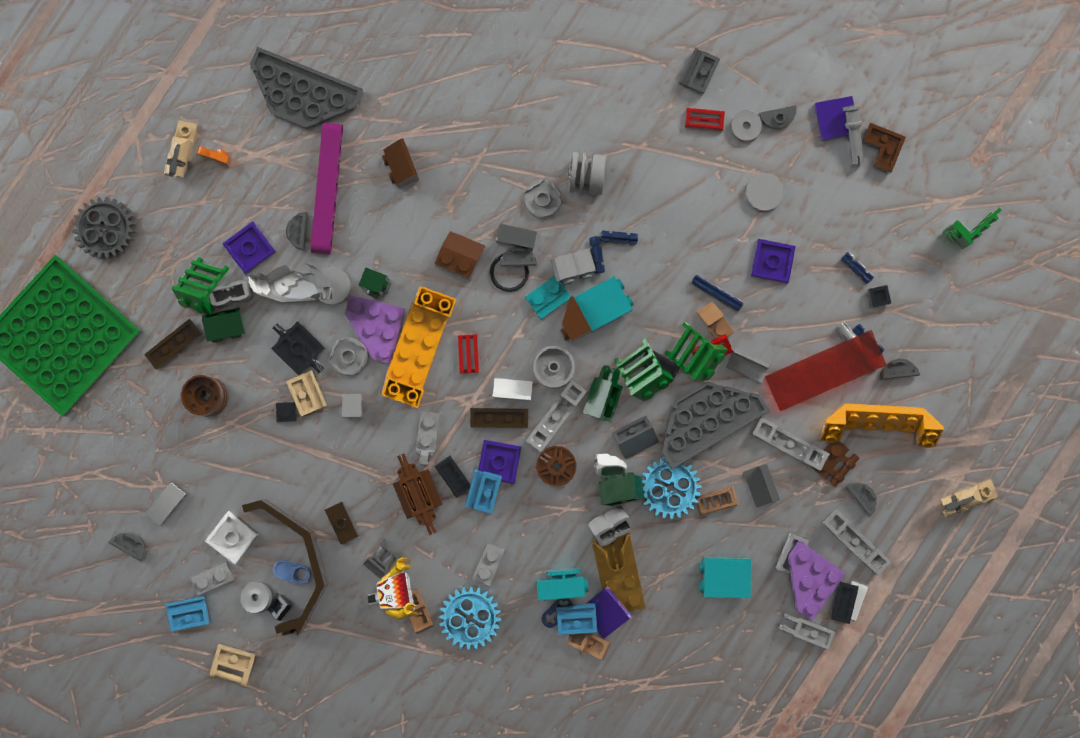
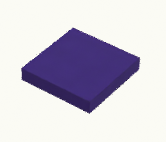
(832, 117)
(249, 247)
(773, 261)
(500, 460)
(609, 612)

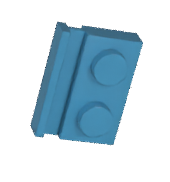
(483, 491)
(187, 613)
(576, 619)

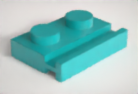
(548, 297)

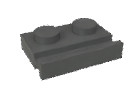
(699, 70)

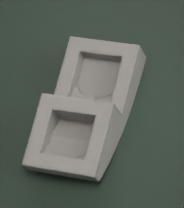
(165, 504)

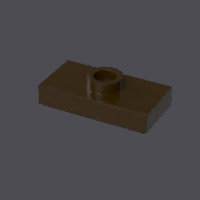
(341, 523)

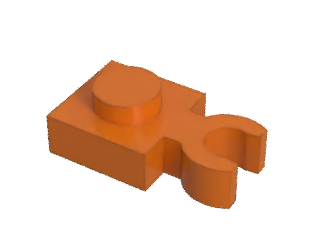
(219, 156)

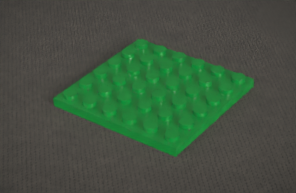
(62, 335)

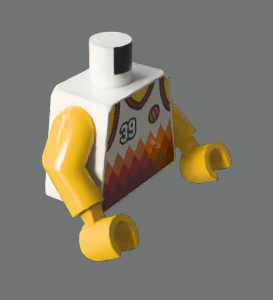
(395, 592)

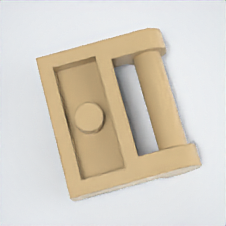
(234, 659)

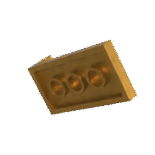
(619, 571)

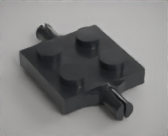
(298, 348)

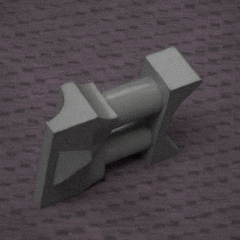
(374, 563)

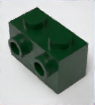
(374, 283)
(223, 325)
(621, 490)

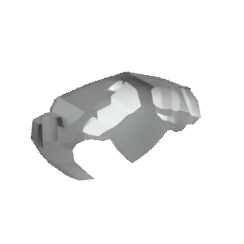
(297, 285)

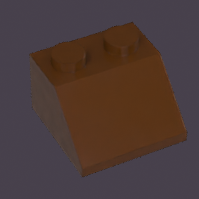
(400, 163)
(459, 255)
(574, 323)

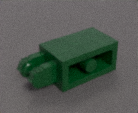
(604, 394)

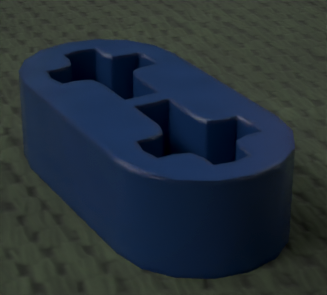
(551, 610)

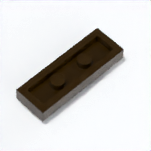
(173, 344)
(498, 418)

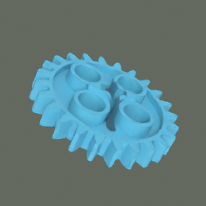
(661, 504)
(460, 632)

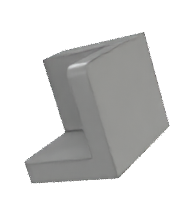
(352, 405)

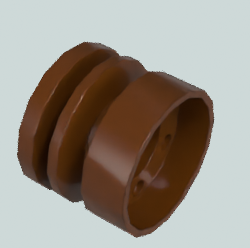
(195, 390)
(547, 459)

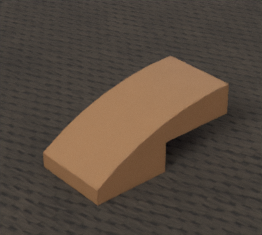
(422, 620)
(590, 644)

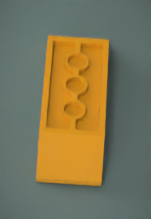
(417, 346)
(884, 418)

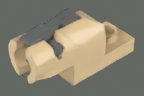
(181, 149)
(968, 497)

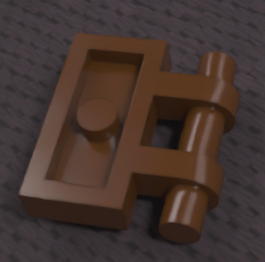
(836, 453)

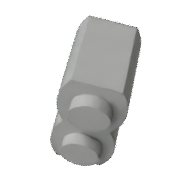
(573, 265)
(234, 292)
(611, 525)

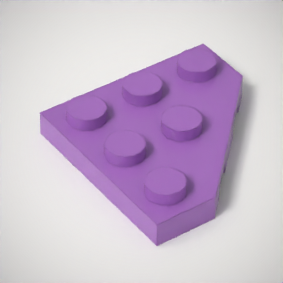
(376, 325)
(811, 579)

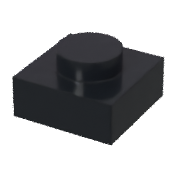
(879, 296)
(286, 412)
(279, 606)

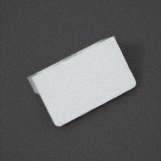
(512, 389)

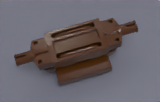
(417, 494)

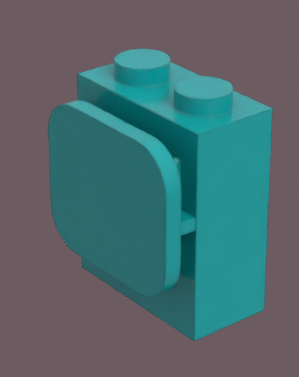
(604, 303)
(725, 577)
(562, 585)

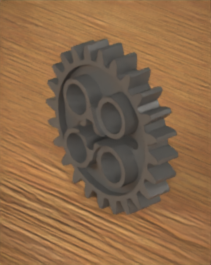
(106, 211)

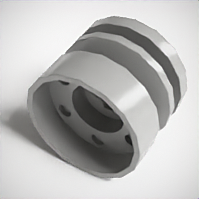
(587, 173)

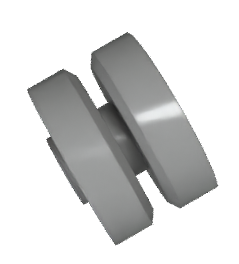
(561, 358)

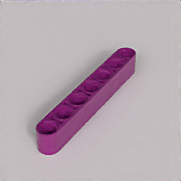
(326, 188)

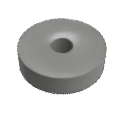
(746, 134)
(264, 597)

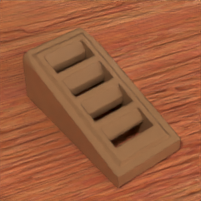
(733, 496)

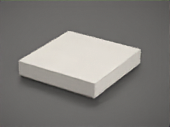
(231, 537)

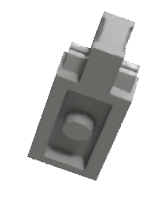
(427, 435)

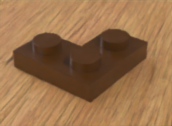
(889, 144)

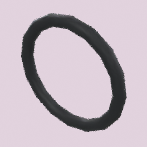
(505, 288)

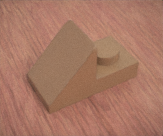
(714, 320)

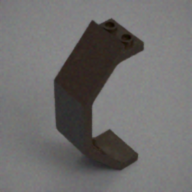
(314, 557)

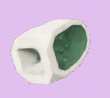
(608, 465)

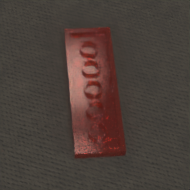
(825, 370)

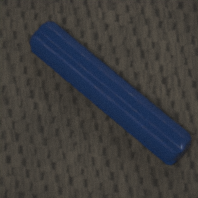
(717, 293)

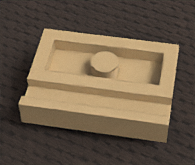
(306, 393)

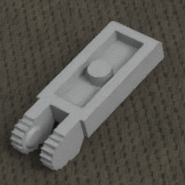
(809, 632)

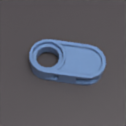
(288, 571)

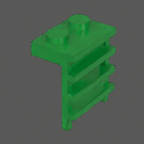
(964, 238)
(194, 294)
(705, 359)
(647, 381)

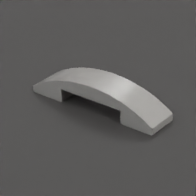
(556, 416)
(790, 444)
(856, 542)

